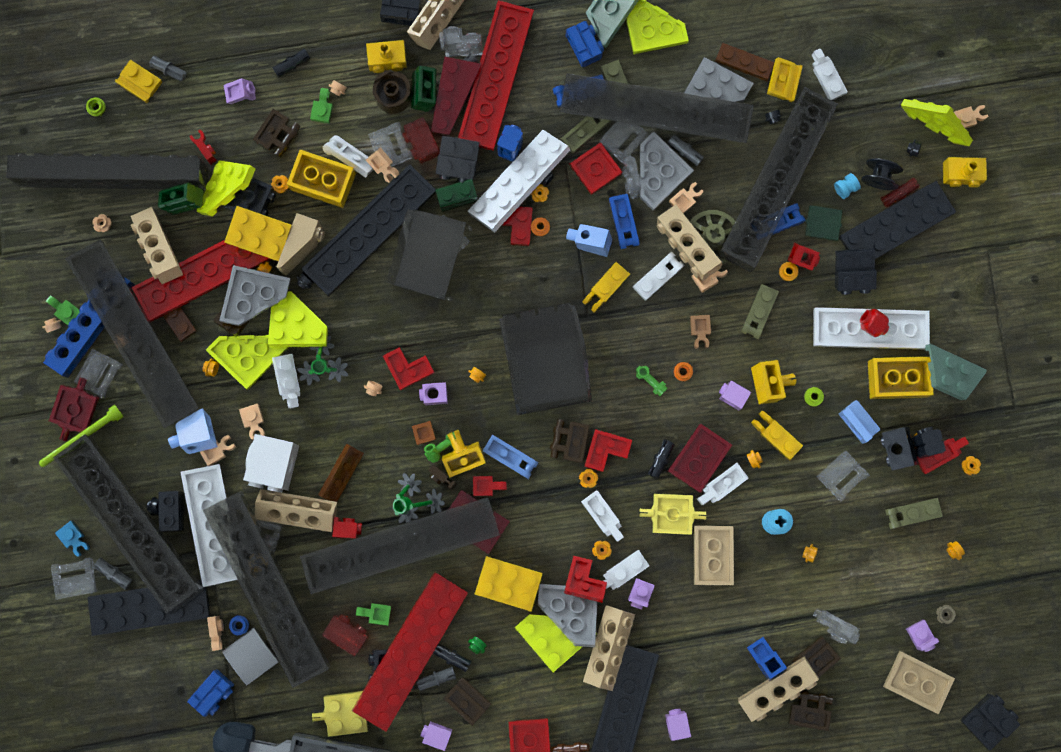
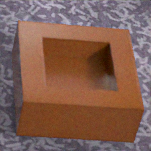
(423, 433)

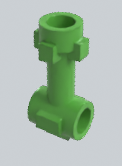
(643, 373)
(432, 451)

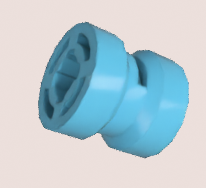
(846, 186)

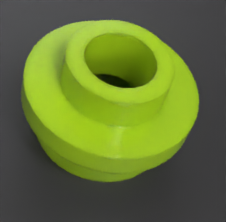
(93, 102)
(807, 396)

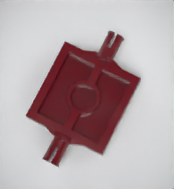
(73, 408)

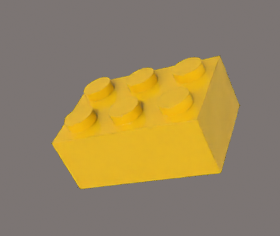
(321, 178)
(257, 233)
(899, 378)
(508, 583)

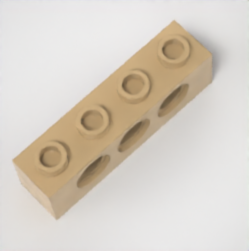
(432, 20)
(675, 218)
(168, 268)
(295, 510)
(609, 648)
(766, 689)

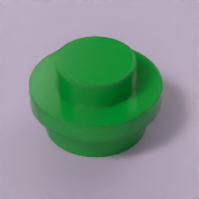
(477, 645)

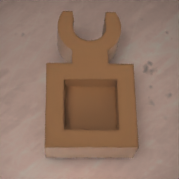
(700, 327)

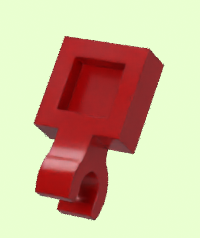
(207, 151)
(484, 485)

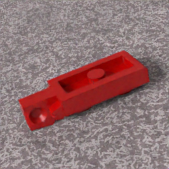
(952, 451)

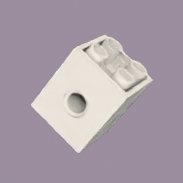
(270, 463)

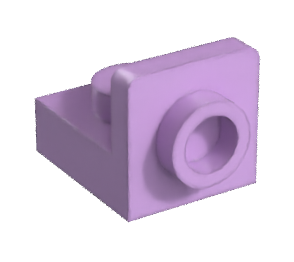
(239, 90)
(640, 593)
(922, 636)

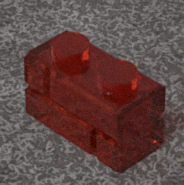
(421, 140)
(345, 634)

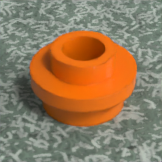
(538, 232)
(683, 365)

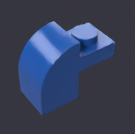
(767, 660)

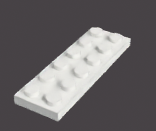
(518, 180)
(842, 329)
(203, 489)

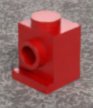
(809, 262)
(347, 528)

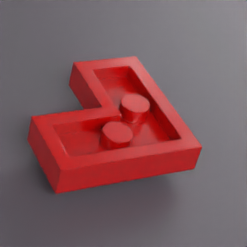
(521, 226)
(405, 373)
(604, 444)
(580, 585)

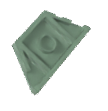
(608, 17)
(953, 374)

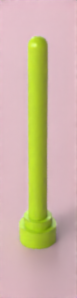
(112, 415)

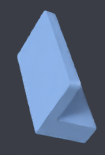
(859, 421)

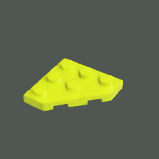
(653, 28)
(938, 119)
(223, 185)
(295, 325)
(245, 356)
(547, 640)

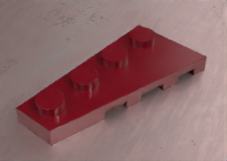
(454, 87)

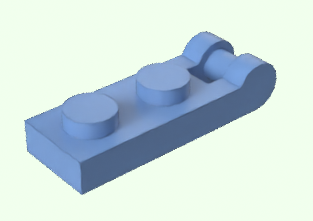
(509, 456)

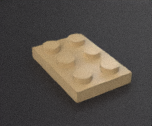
(713, 555)
(919, 682)

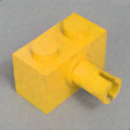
(386, 56)
(964, 171)
(770, 382)
(462, 457)

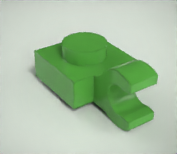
(322, 109)
(65, 311)
(377, 614)

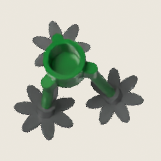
(320, 366)
(403, 505)

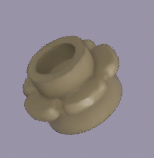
(950, 614)

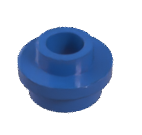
(232, 625)

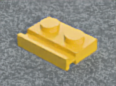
(784, 79)
(138, 81)

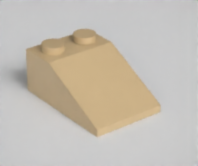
(301, 241)

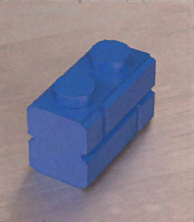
(584, 43)
(510, 142)
(210, 693)

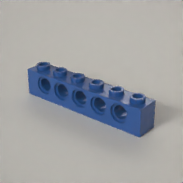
(77, 349)

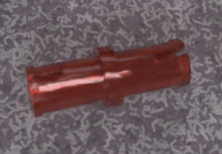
(900, 193)

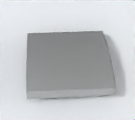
(250, 656)

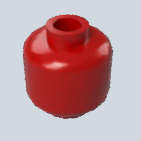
(874, 322)

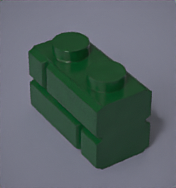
(423, 88)
(456, 195)
(180, 198)

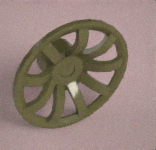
(713, 234)

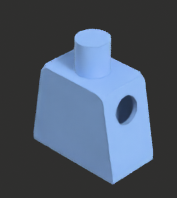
(597, 240)
(194, 433)

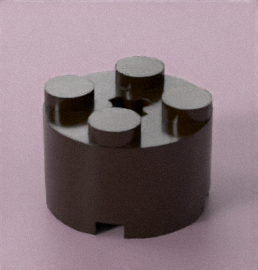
(395, 82)

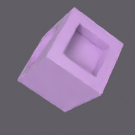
(734, 395)
(442, 396)
(677, 724)
(436, 735)

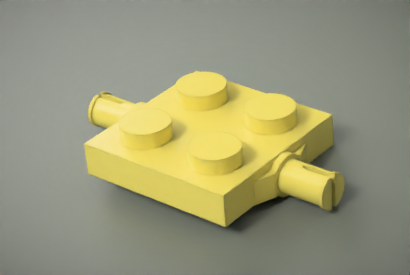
(672, 514)
(338, 714)

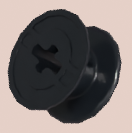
(883, 169)

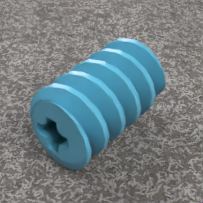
(783, 516)

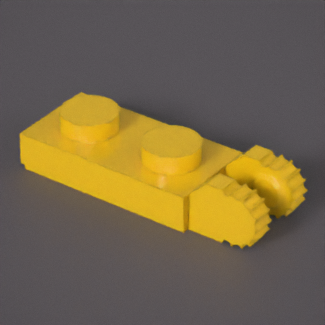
(607, 285)
(778, 436)

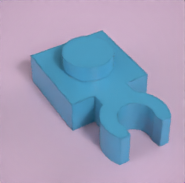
(70, 536)

